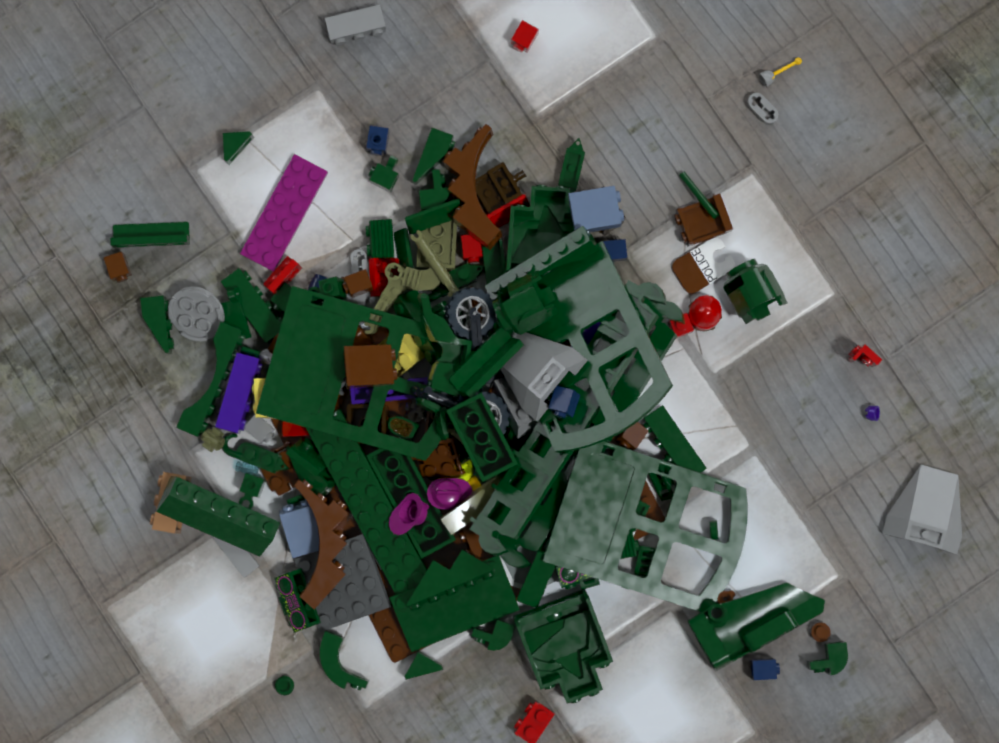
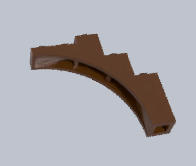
(464, 166)
(326, 573)

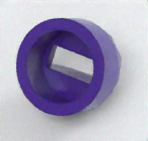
(873, 413)

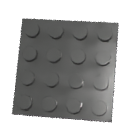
(357, 593)

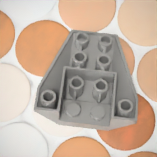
(538, 370)
(928, 511)

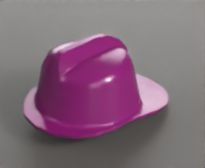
(448, 492)
(408, 514)

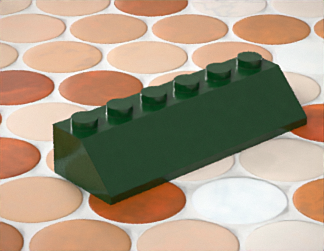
(217, 516)

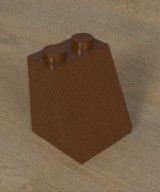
(369, 366)

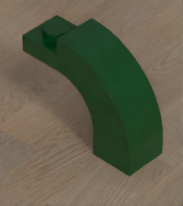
(332, 666)

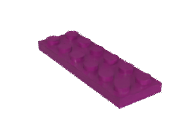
(284, 213)

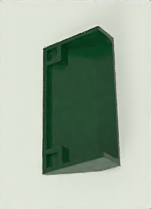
(457, 612)

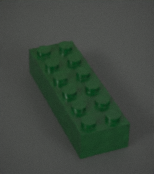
(401, 477)

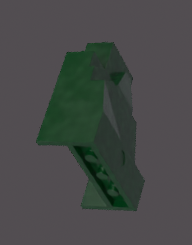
(538, 225)
(565, 645)

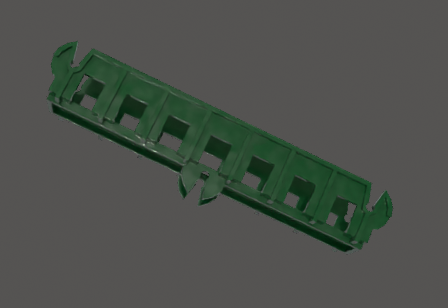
(539, 466)

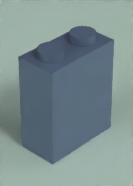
(596, 209)
(300, 528)

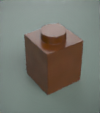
(117, 267)
(357, 283)
(632, 436)

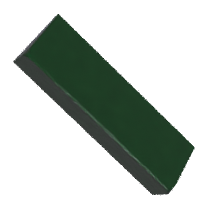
(431, 217)
(403, 248)
(536, 581)

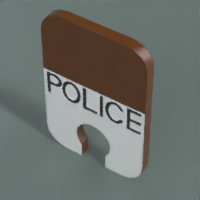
(699, 269)

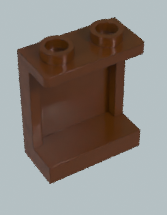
(699, 225)

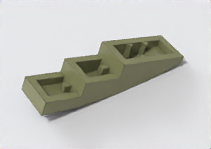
(470, 506)

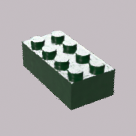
(482, 437)

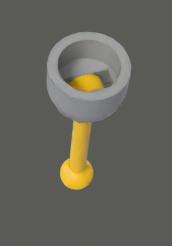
(767, 77)

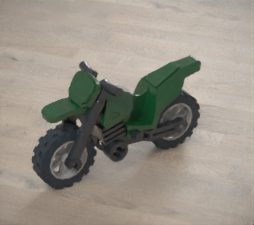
(440, 393)

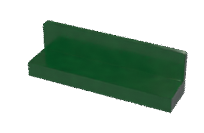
(150, 235)
(494, 261)
(485, 362)

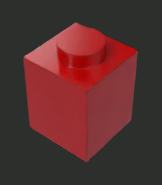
(524, 37)
(471, 249)
(681, 329)

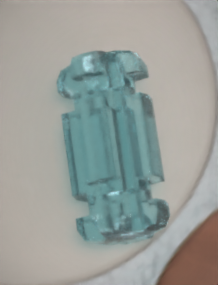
(246, 468)

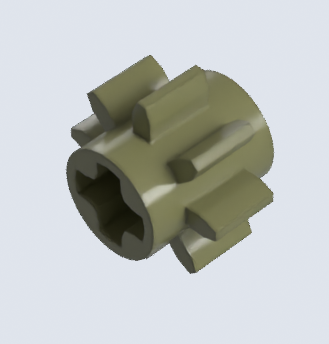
(213, 439)

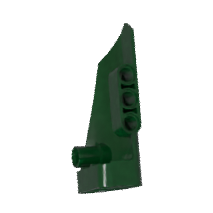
(752, 622)

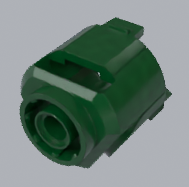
(752, 289)
(524, 305)

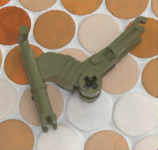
(413, 279)

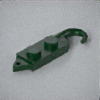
(572, 166)
(461, 277)
(255, 455)

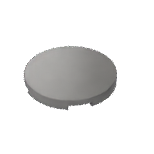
(196, 313)

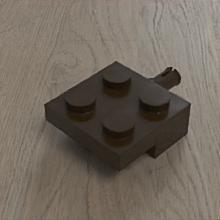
(498, 187)

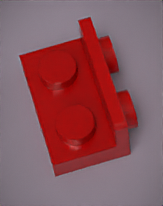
(283, 273)
(377, 274)
(867, 356)
(534, 722)

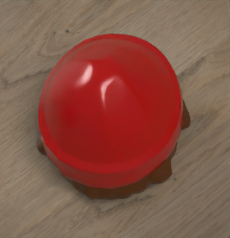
(705, 313)

